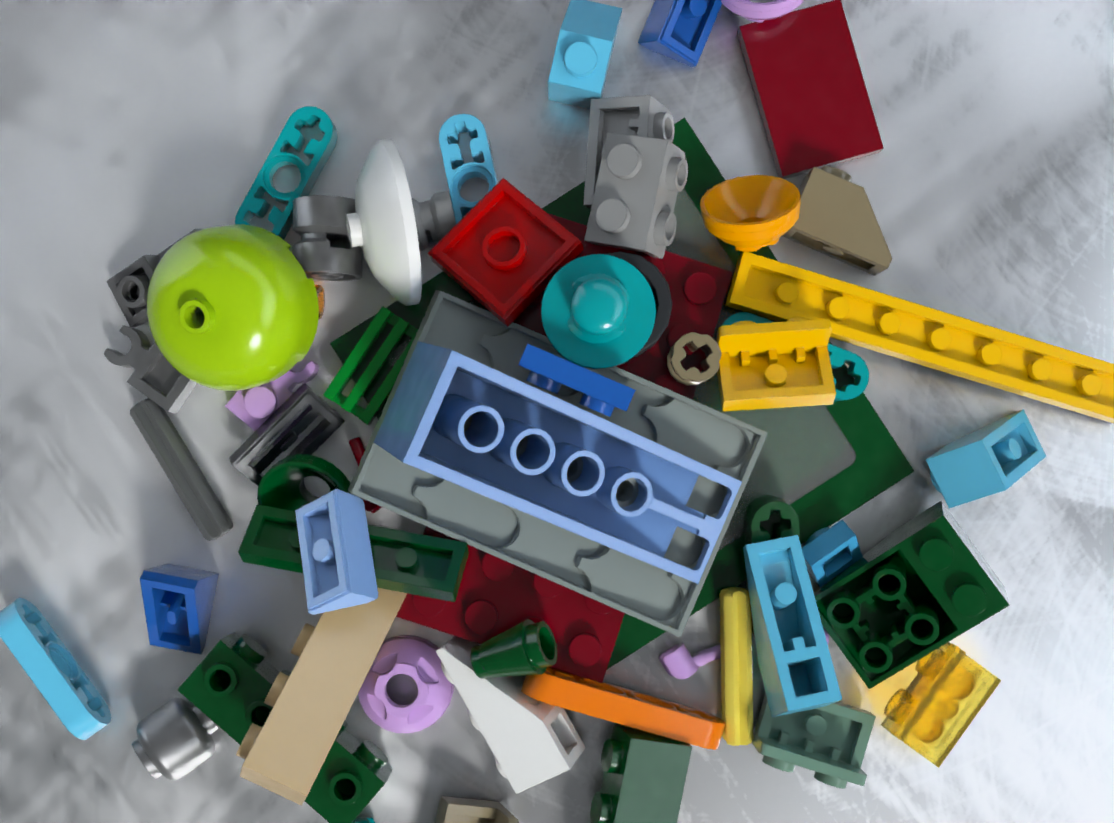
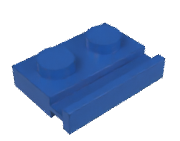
(552, 371)

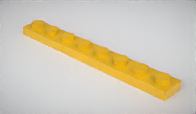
(925, 336)

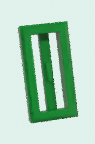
(350, 403)

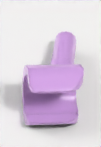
(682, 664)

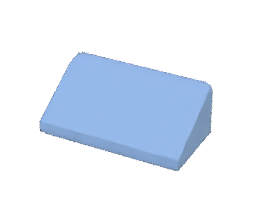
(336, 552)

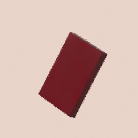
(810, 89)

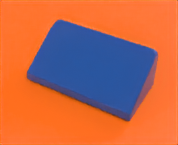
(680, 28)

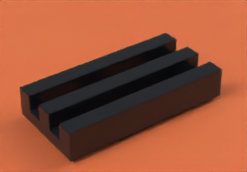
(276, 422)

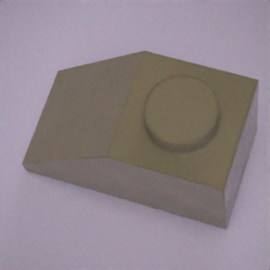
(839, 221)

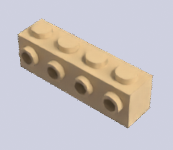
(316, 696)

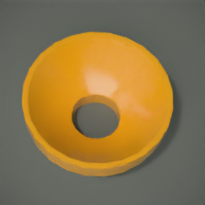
(751, 210)

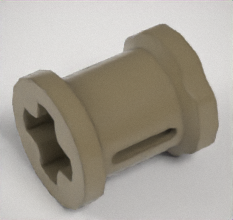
(694, 342)

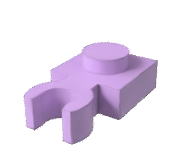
(259, 403)

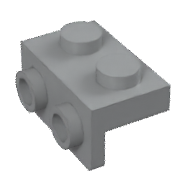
(637, 194)

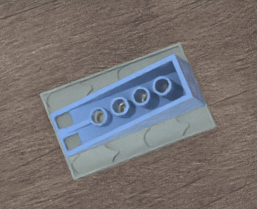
(535, 478)

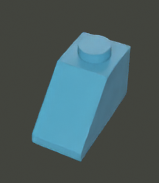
(583, 53)
(986, 460)

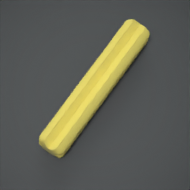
(736, 665)

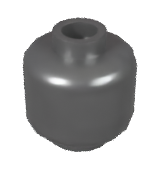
(174, 739)

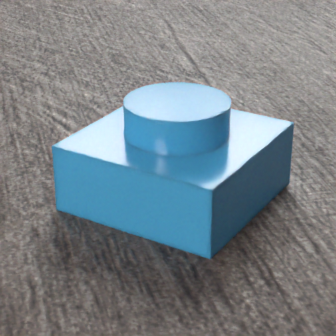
(831, 552)

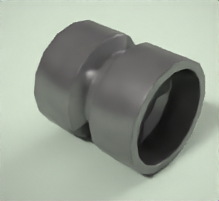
(324, 238)

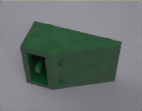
(909, 596)

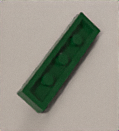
(400, 558)

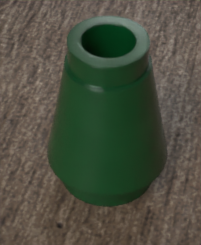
(516, 652)

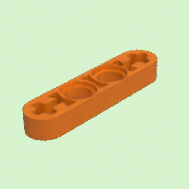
(625, 707)

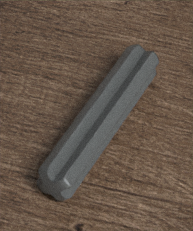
(181, 469)

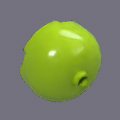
(232, 307)

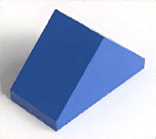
(178, 606)

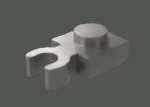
(152, 372)

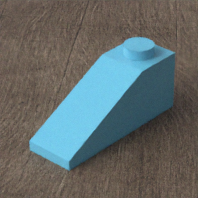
(788, 629)

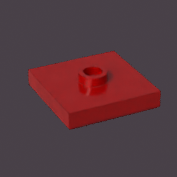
(505, 251)

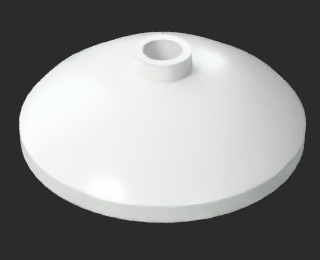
(387, 224)

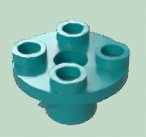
(598, 311)

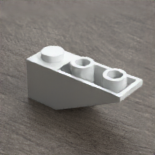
(525, 735)

